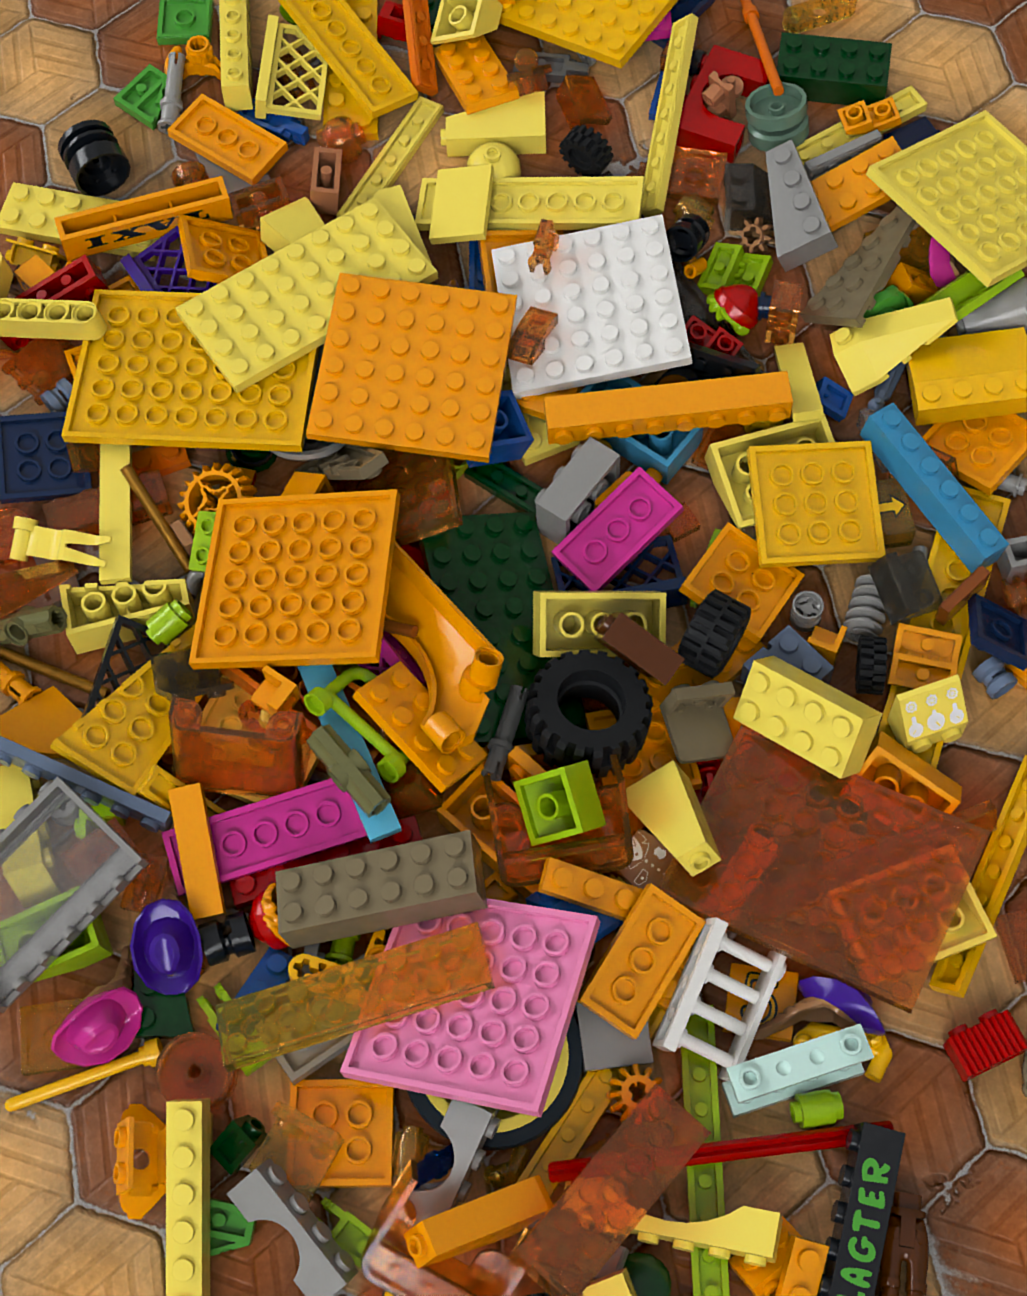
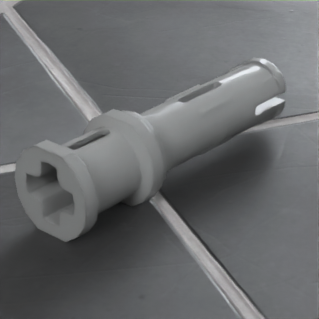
(171, 103)

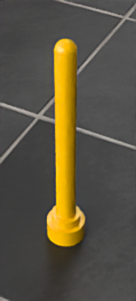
(145, 1055)

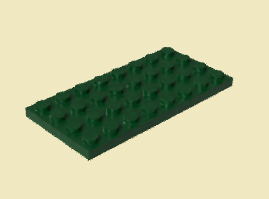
(491, 576)

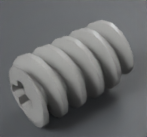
(864, 610)

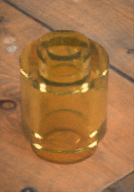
(408, 1145)

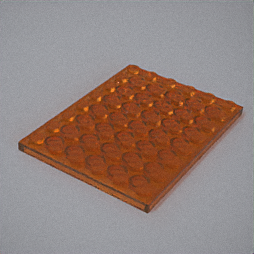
(829, 869)

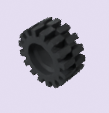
(586, 151)
(871, 665)

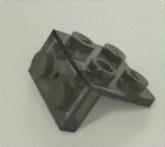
(905, 585)
(177, 679)

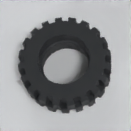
(593, 678)

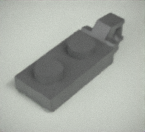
(561, 66)

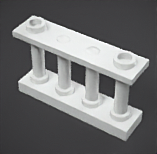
(687, 1001)

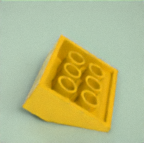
(969, 376)

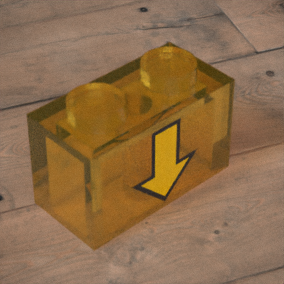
(895, 514)

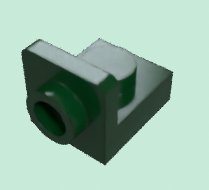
(238, 1142)

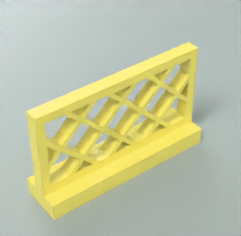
(269, 74)

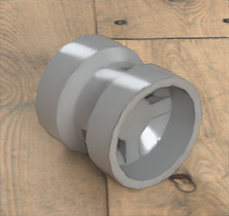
(808, 604)

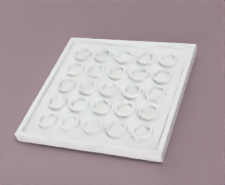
(611, 302)

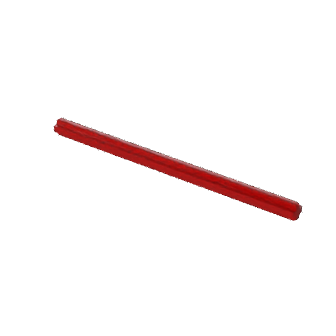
(738, 1149)

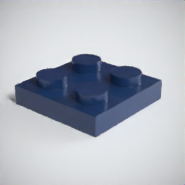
(998, 631)

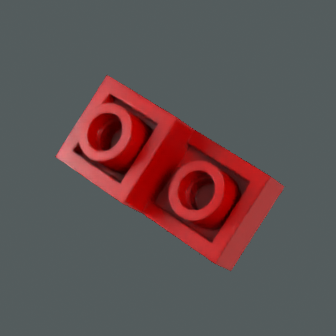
(704, 335)

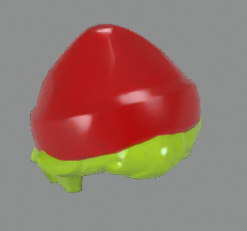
(736, 305)

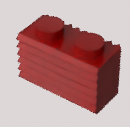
(984, 1044)

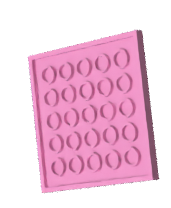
(497, 1043)

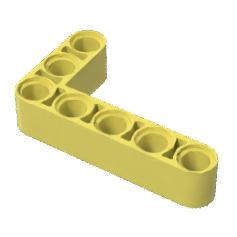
(46, 317)

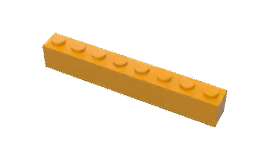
(668, 407)

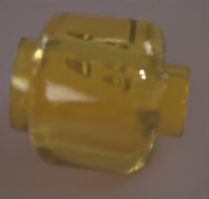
(696, 205)

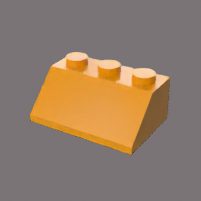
(908, 774)

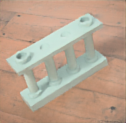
(796, 1070)

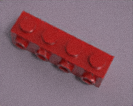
(71, 282)

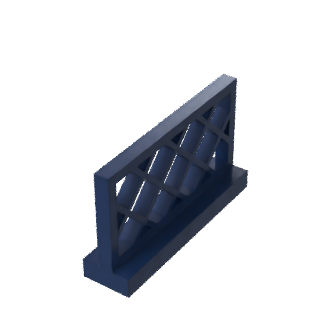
(652, 583)

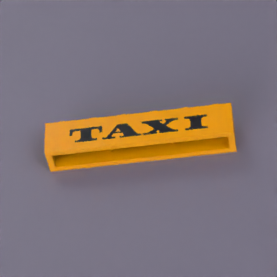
(141, 217)

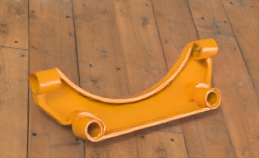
(449, 651)

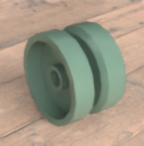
(777, 118)

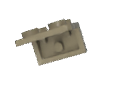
(698, 721)

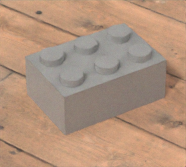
(575, 489)

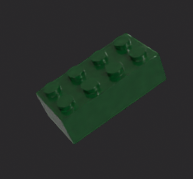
(835, 68)

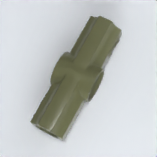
(32, 623)
(348, 770)

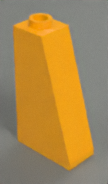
(478, 1222)

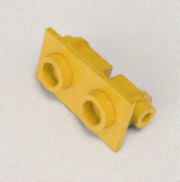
(24, 249)

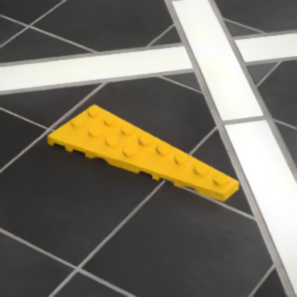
(125, 730)

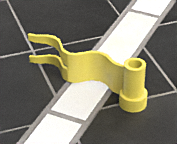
(52, 544)

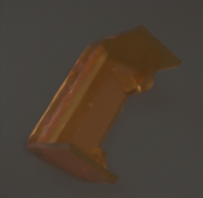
(596, 850)
(393, 1269)

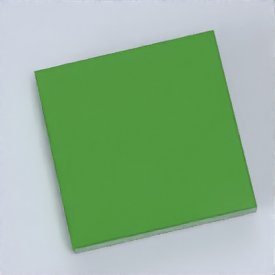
(184, 19)

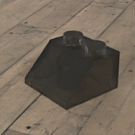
(745, 196)

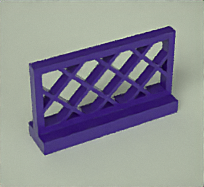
(143, 275)

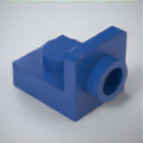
(834, 398)

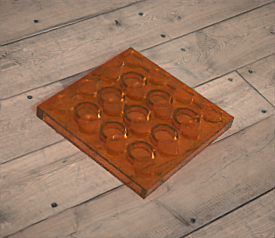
(426, 490)

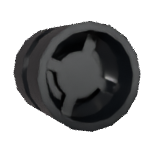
(687, 237)
(226, 938)

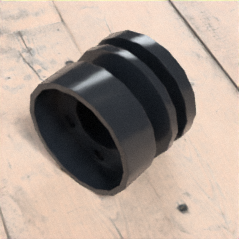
(94, 158)

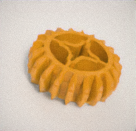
(202, 488)

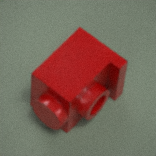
(391, 21)

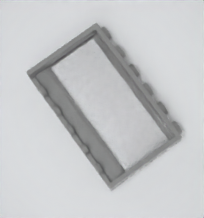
(55, 879)

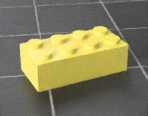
(568, 618)
(807, 716)

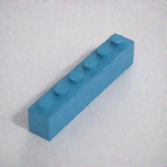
(933, 488)

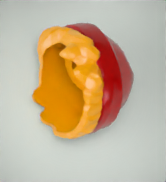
(264, 919)

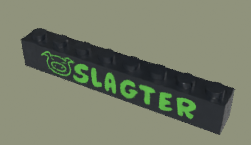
(862, 1211)

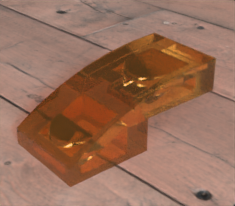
(530, 335)

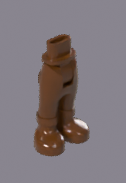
(906, 1242)

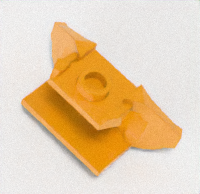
(139, 1188)

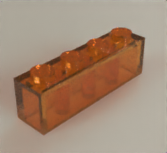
(81, 510)

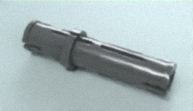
(501, 744)

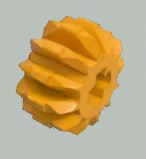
(622, 1086)

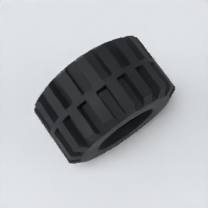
(714, 633)

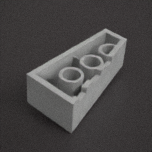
(797, 214)

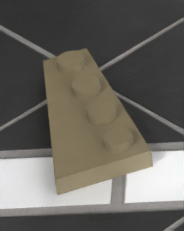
(348, 463)

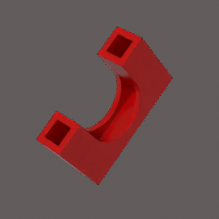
(699, 126)

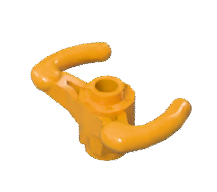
(199, 58)

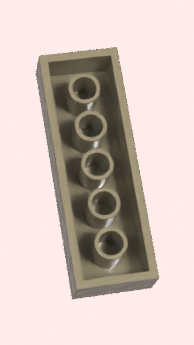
(380, 889)

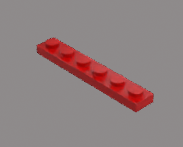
(249, 886)

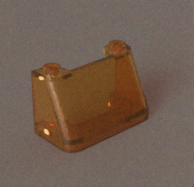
(238, 759)

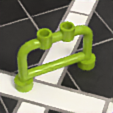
(320, 700)

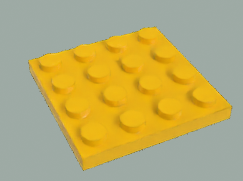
(815, 504)

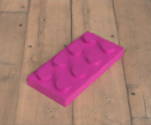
(617, 530)

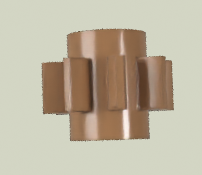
(763, 230)

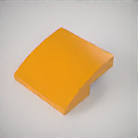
(923, 656)

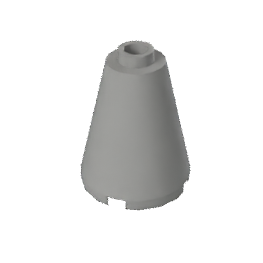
(1001, 312)

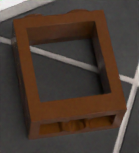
(638, 647)

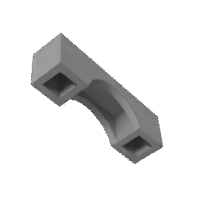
(467, 1129)
(270, 1196)

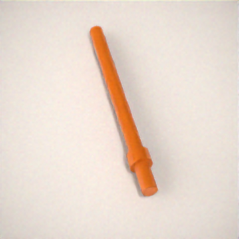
(751, 17)

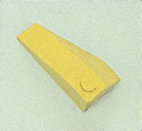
(888, 339)

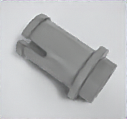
(1014, 484)

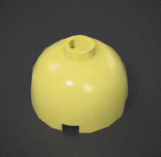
(500, 156)

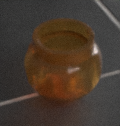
(343, 134)

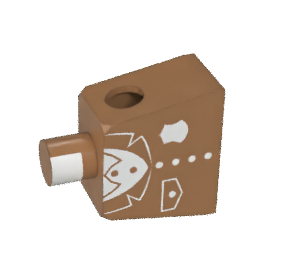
(648, 863)

